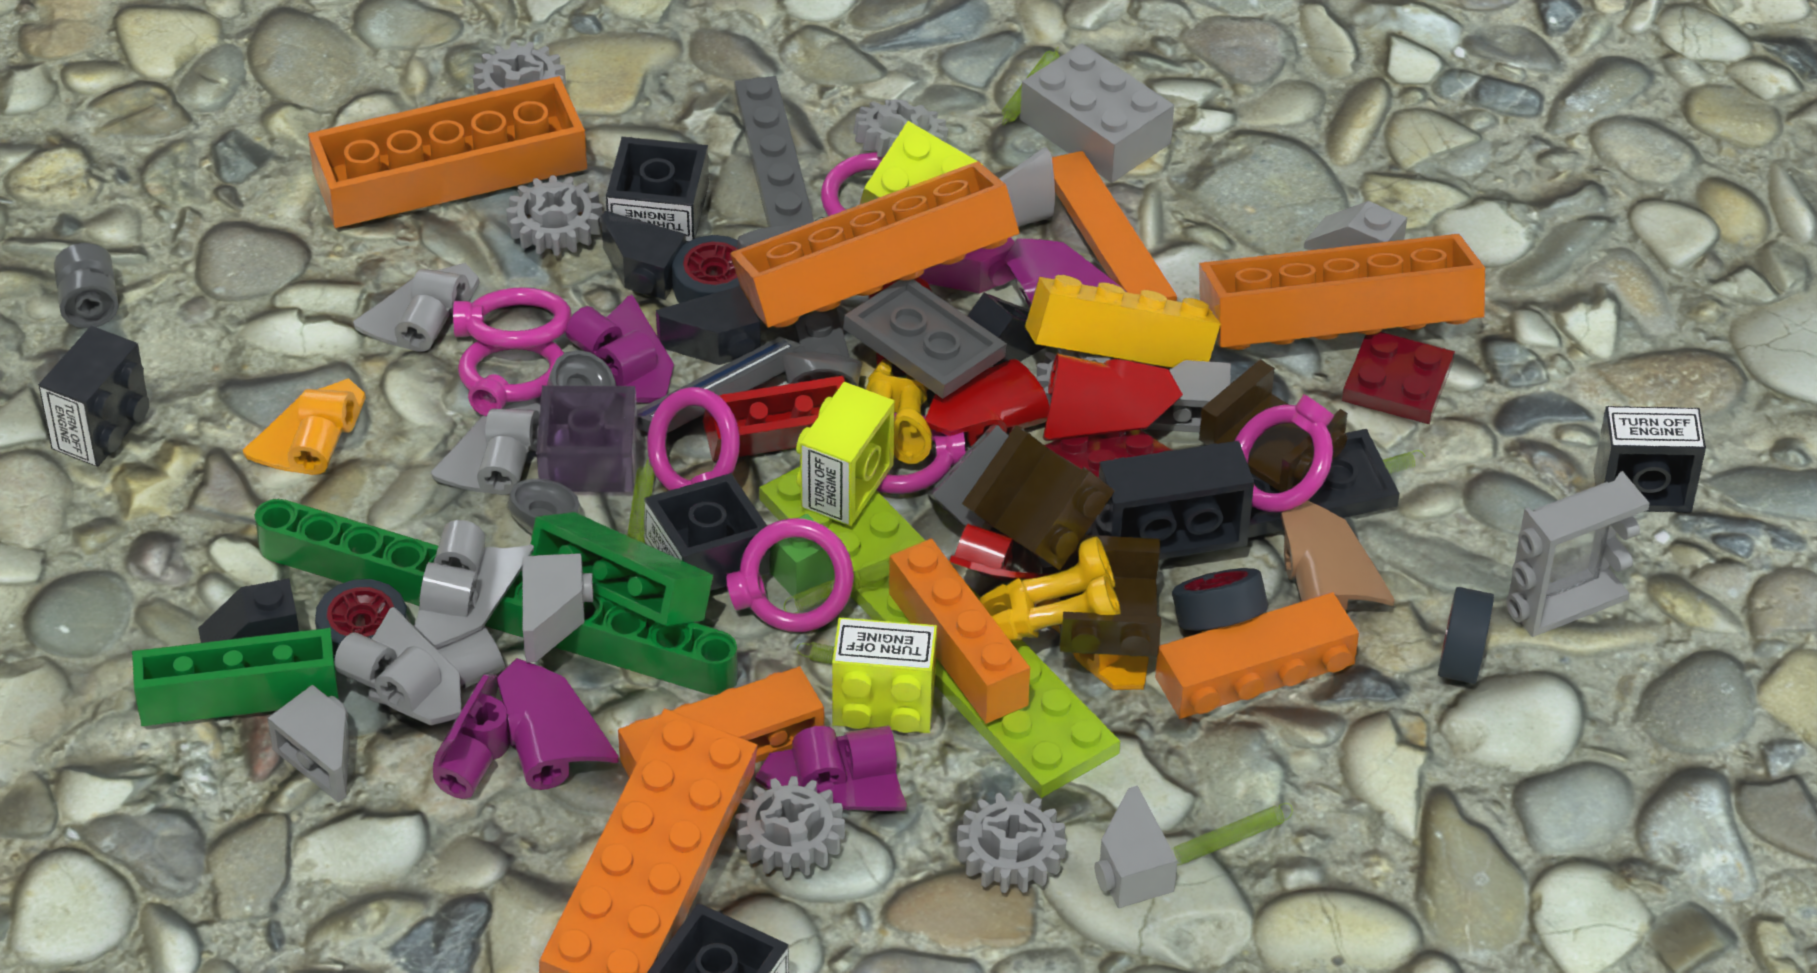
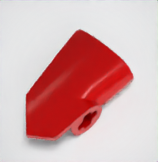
(998, 396)
(1105, 397)
(988, 554)

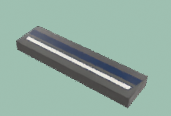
(737, 376)

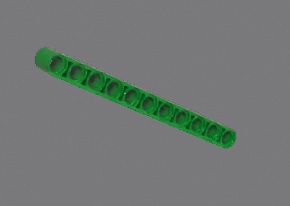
(611, 633)

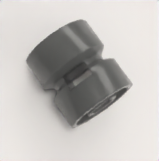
(86, 285)

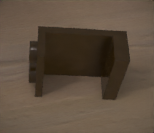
(1282, 452)
(1038, 497)
(1137, 626)

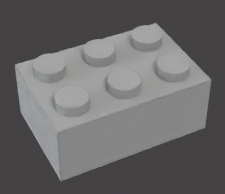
(1098, 110)

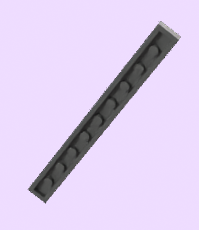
(783, 191)

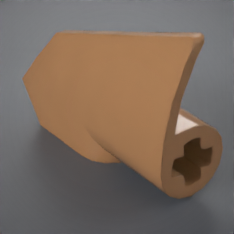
(1329, 558)

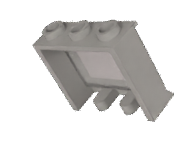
(1567, 555)

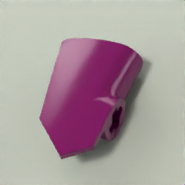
(1046, 258)
(626, 346)
(549, 724)
(473, 741)
(853, 766)

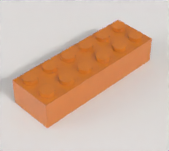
(447, 151)
(875, 244)
(1343, 290)
(653, 850)

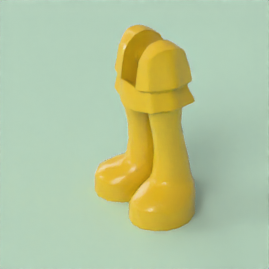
(911, 430)
(1015, 604)

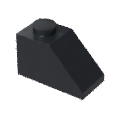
(641, 253)
(1007, 323)
(710, 327)
(253, 612)

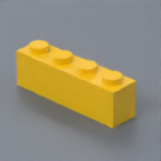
(1121, 323)

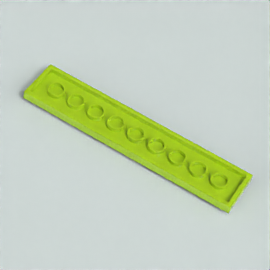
(1043, 742)

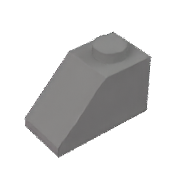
(1357, 226)
(1199, 384)
(552, 600)
(314, 739)
(1135, 854)

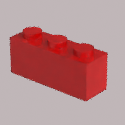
(772, 416)

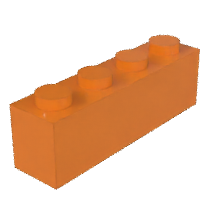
(968, 638)
(1256, 655)
(759, 712)

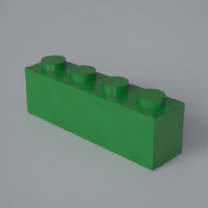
(627, 569)
(231, 676)

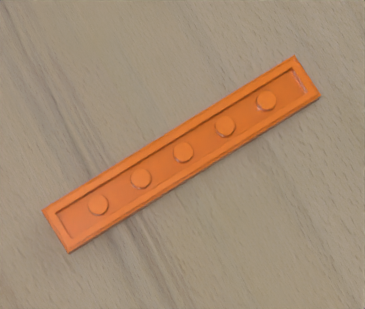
(1106, 227)

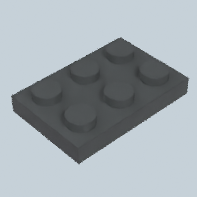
(925, 336)

